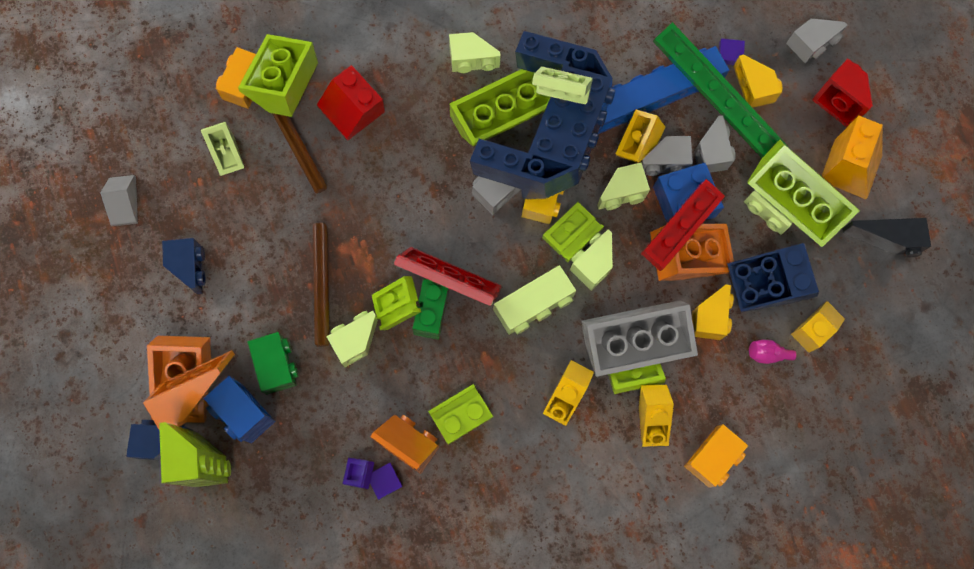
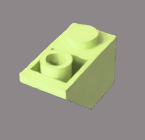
(472, 53)
(625, 186)
(595, 262)
(354, 339)

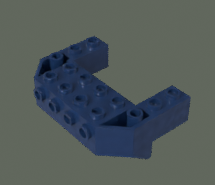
(566, 129)

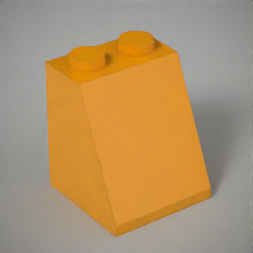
(855, 157)

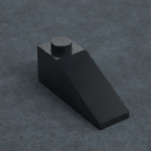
(896, 236)

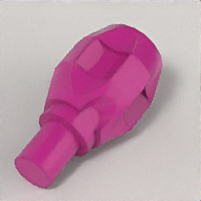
(769, 352)

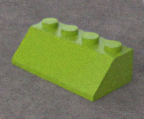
(497, 107)
(801, 194)
(190, 458)

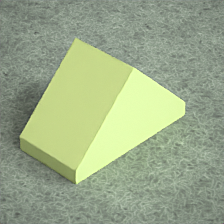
(223, 148)

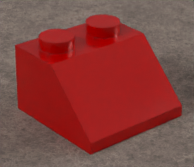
(846, 93)
(350, 103)

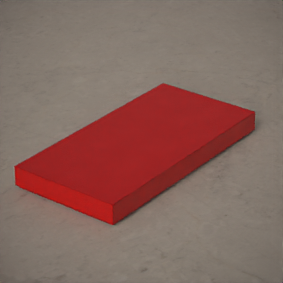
(448, 275)

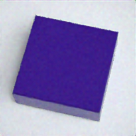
(731, 50)
(358, 473)
(385, 481)

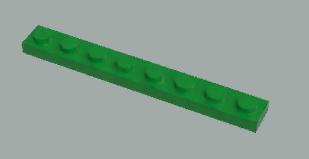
(716, 90)

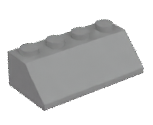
(640, 337)

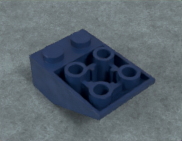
(773, 278)

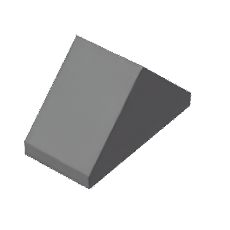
(120, 200)

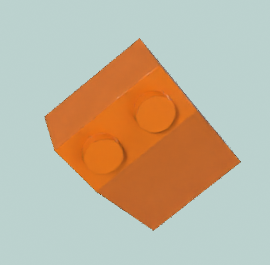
(701, 256)
(173, 356)
(179, 395)
(406, 442)

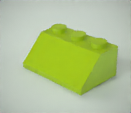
(279, 74)

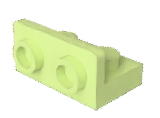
(562, 85)
(774, 218)

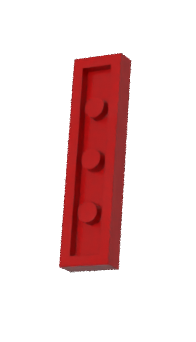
(682, 225)

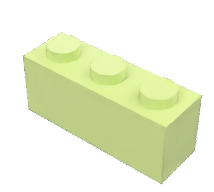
(535, 301)

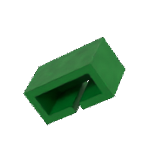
(433, 305)
(272, 363)

